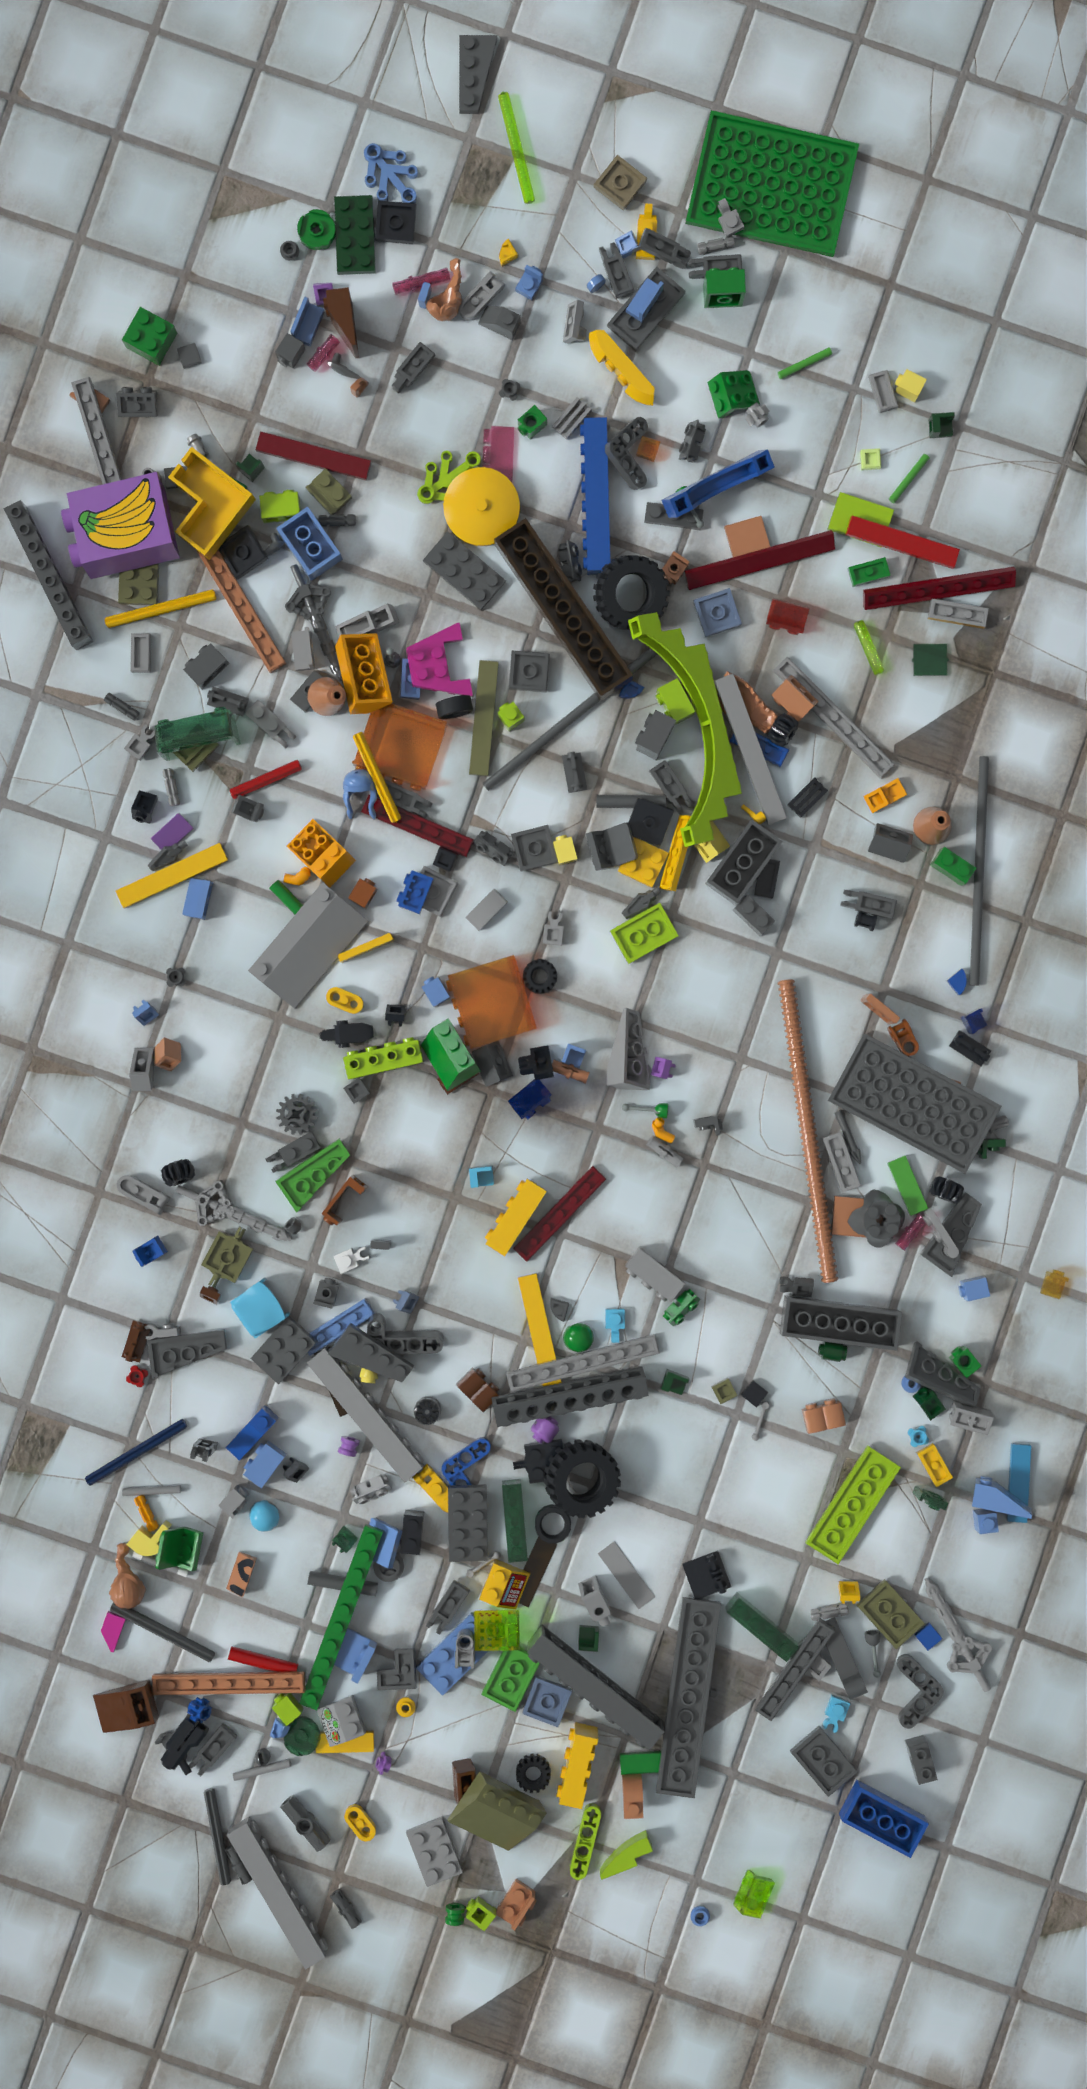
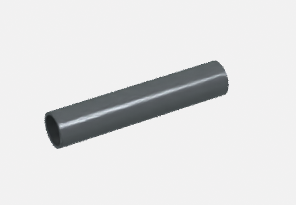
(626, 801)
(336, 1582)

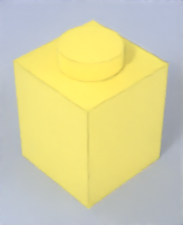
(909, 385)
(564, 850)

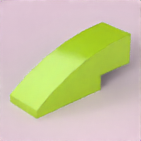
(626, 1855)

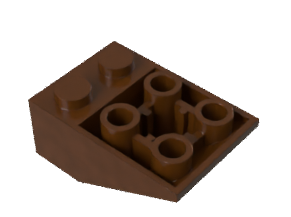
(126, 1707)

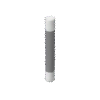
(152, 1560)

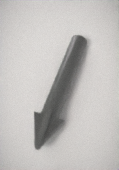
(855, 1152)

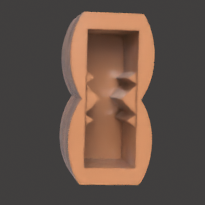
(823, 1416)

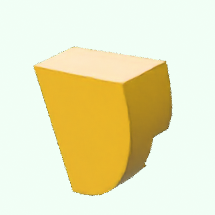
(507, 253)

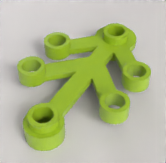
(444, 478)

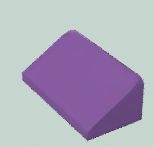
(172, 832)

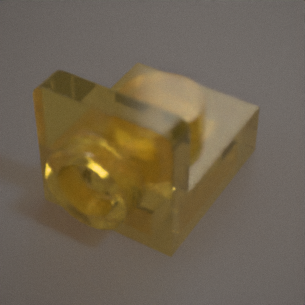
(1054, 1284)

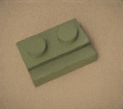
(328, 492)
(196, 756)

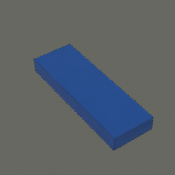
(771, 752)

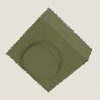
(724, 1391)

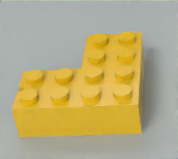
(218, 506)

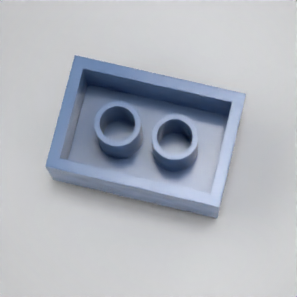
(309, 543)

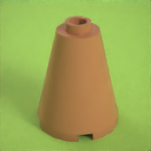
(326, 696)
(932, 825)

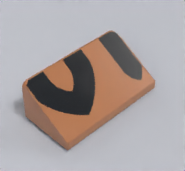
(241, 1574)

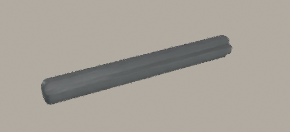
(217, 1836)

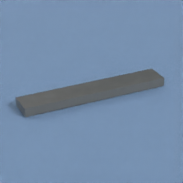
(795, 1669)

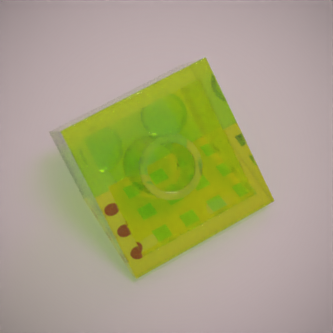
(496, 1630)

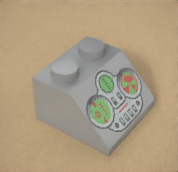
(341, 1721)

